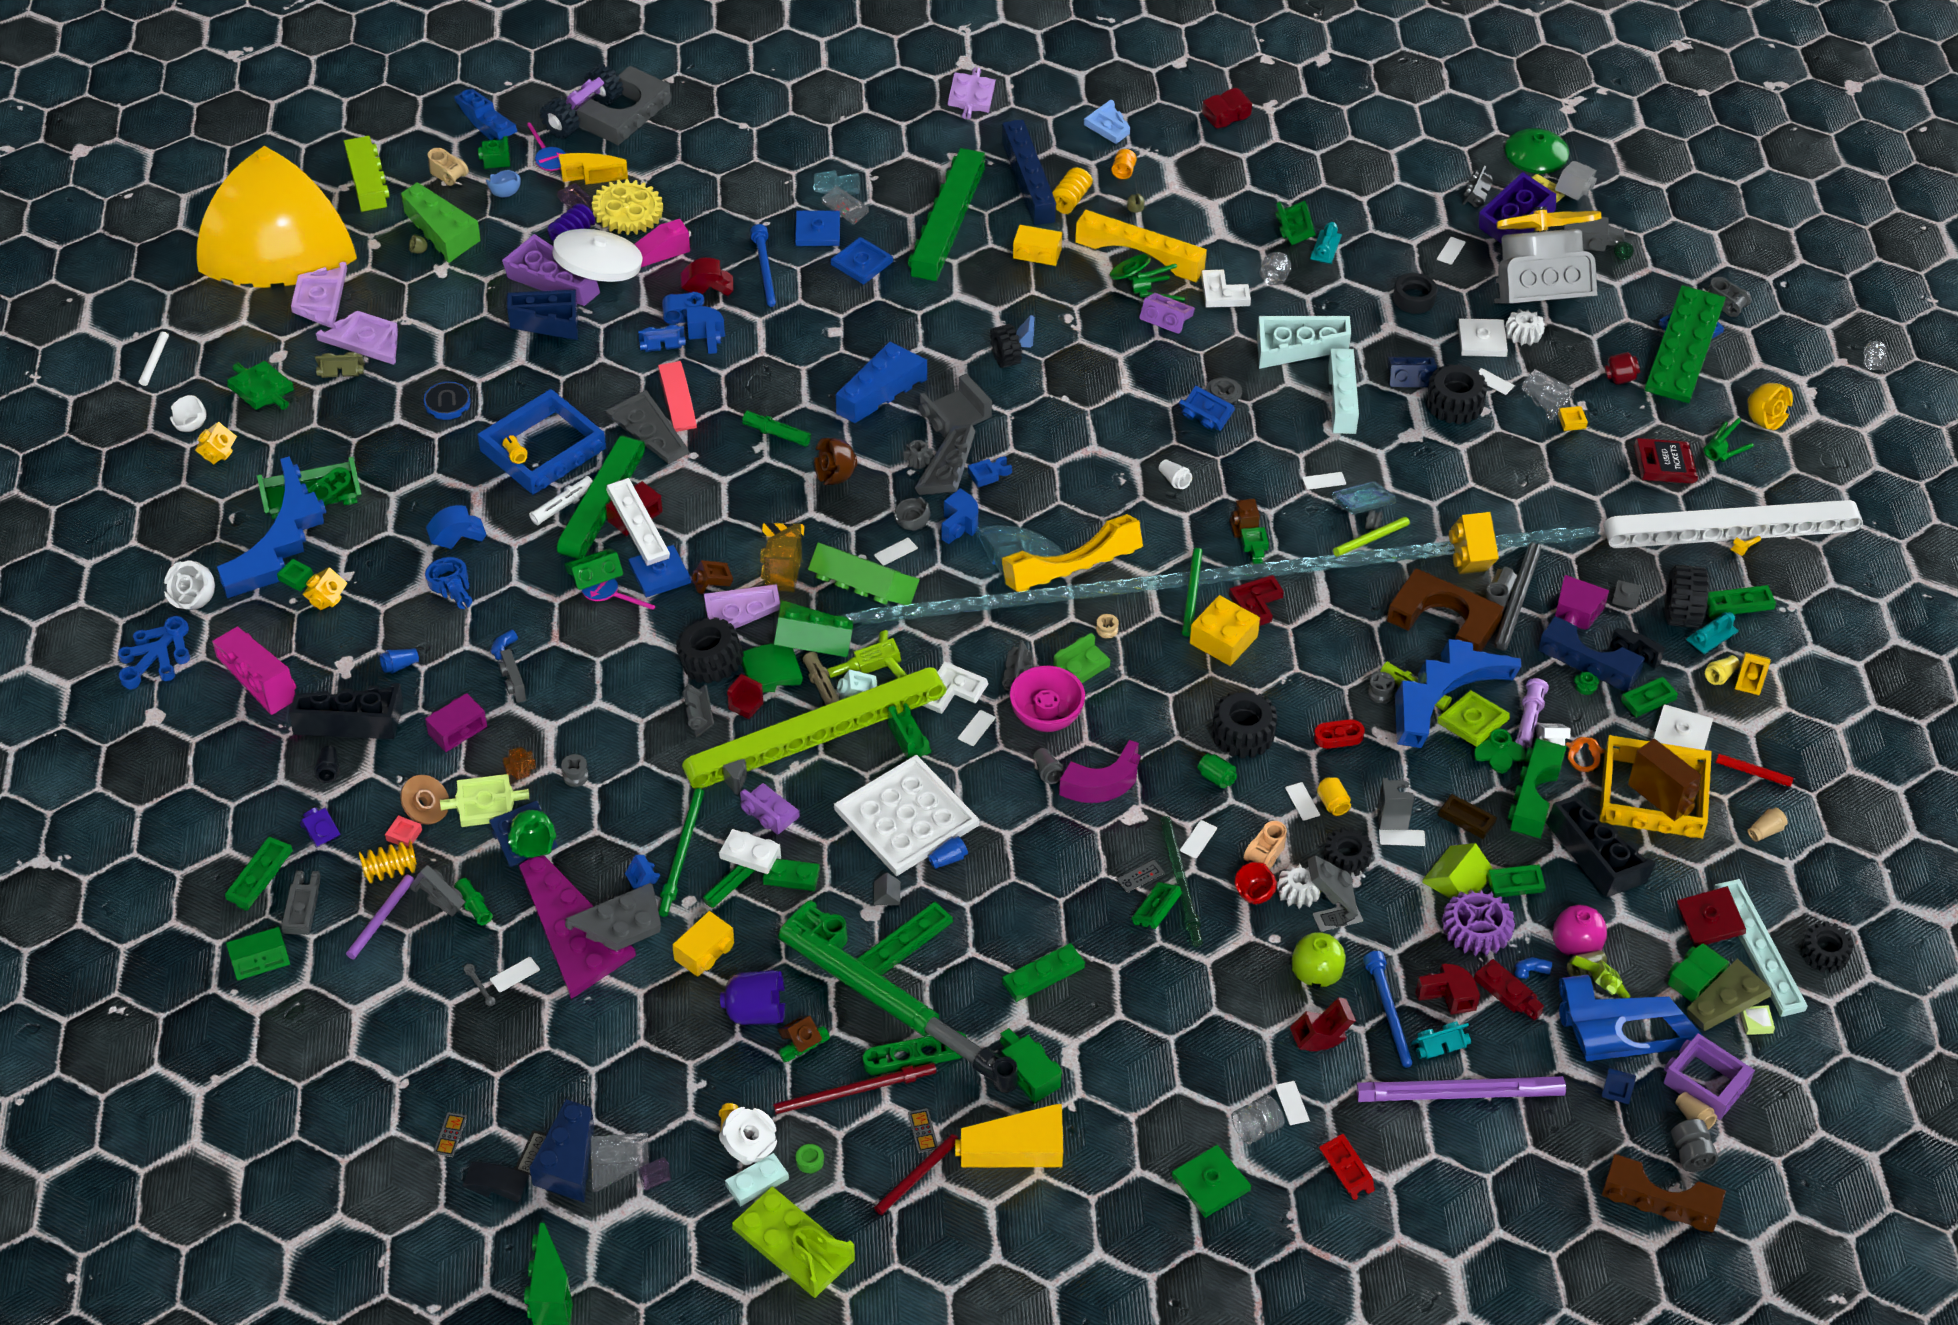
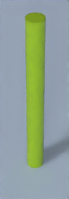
(1371, 536)

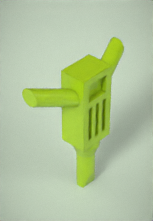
(872, 658)
(1603, 975)

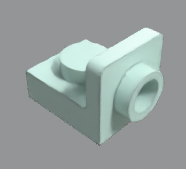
(855, 683)

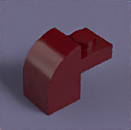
(704, 274)
(1452, 983)
(1325, 1030)

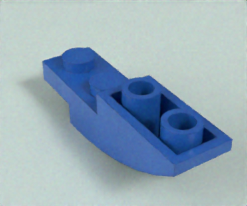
(483, 115)

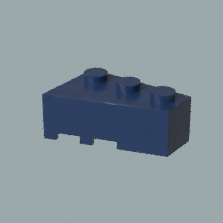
(544, 312)
(565, 1153)

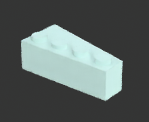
(1300, 337)

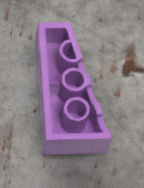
(536, 267)

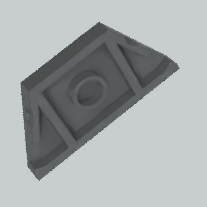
(621, 919)

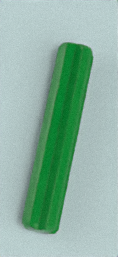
(726, 885)

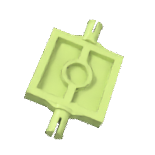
(483, 799)

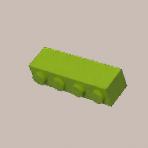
(366, 173)

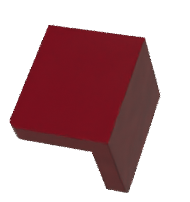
(745, 696)

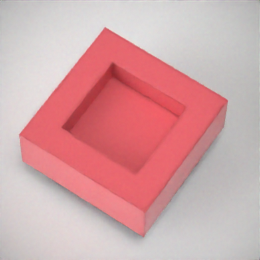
(403, 830)

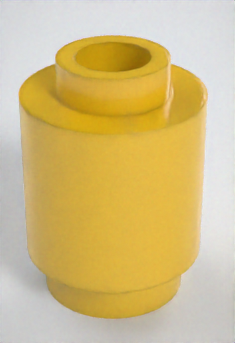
(1334, 796)

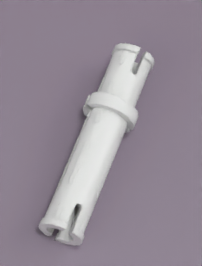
(541, 513)

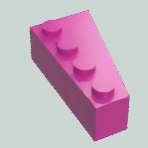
(256, 669)

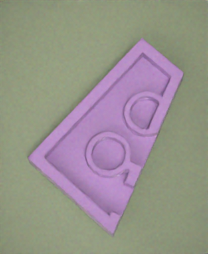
(742, 605)

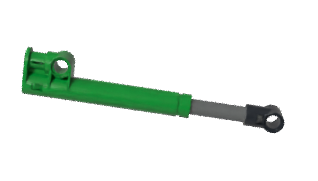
(815, 938)

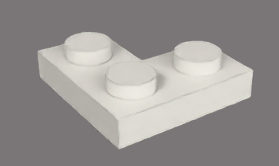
(1222, 295)
(959, 683)

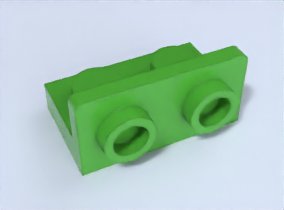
(1082, 658)

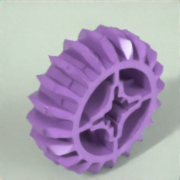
(1479, 931)

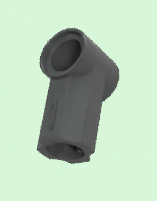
(1501, 586)

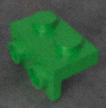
(1295, 222)

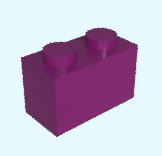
(456, 722)

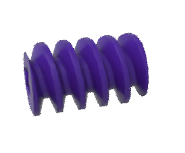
(575, 218)

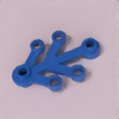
(174, 629)

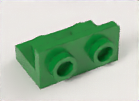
(595, 568)

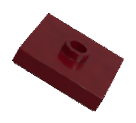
(1711, 916)

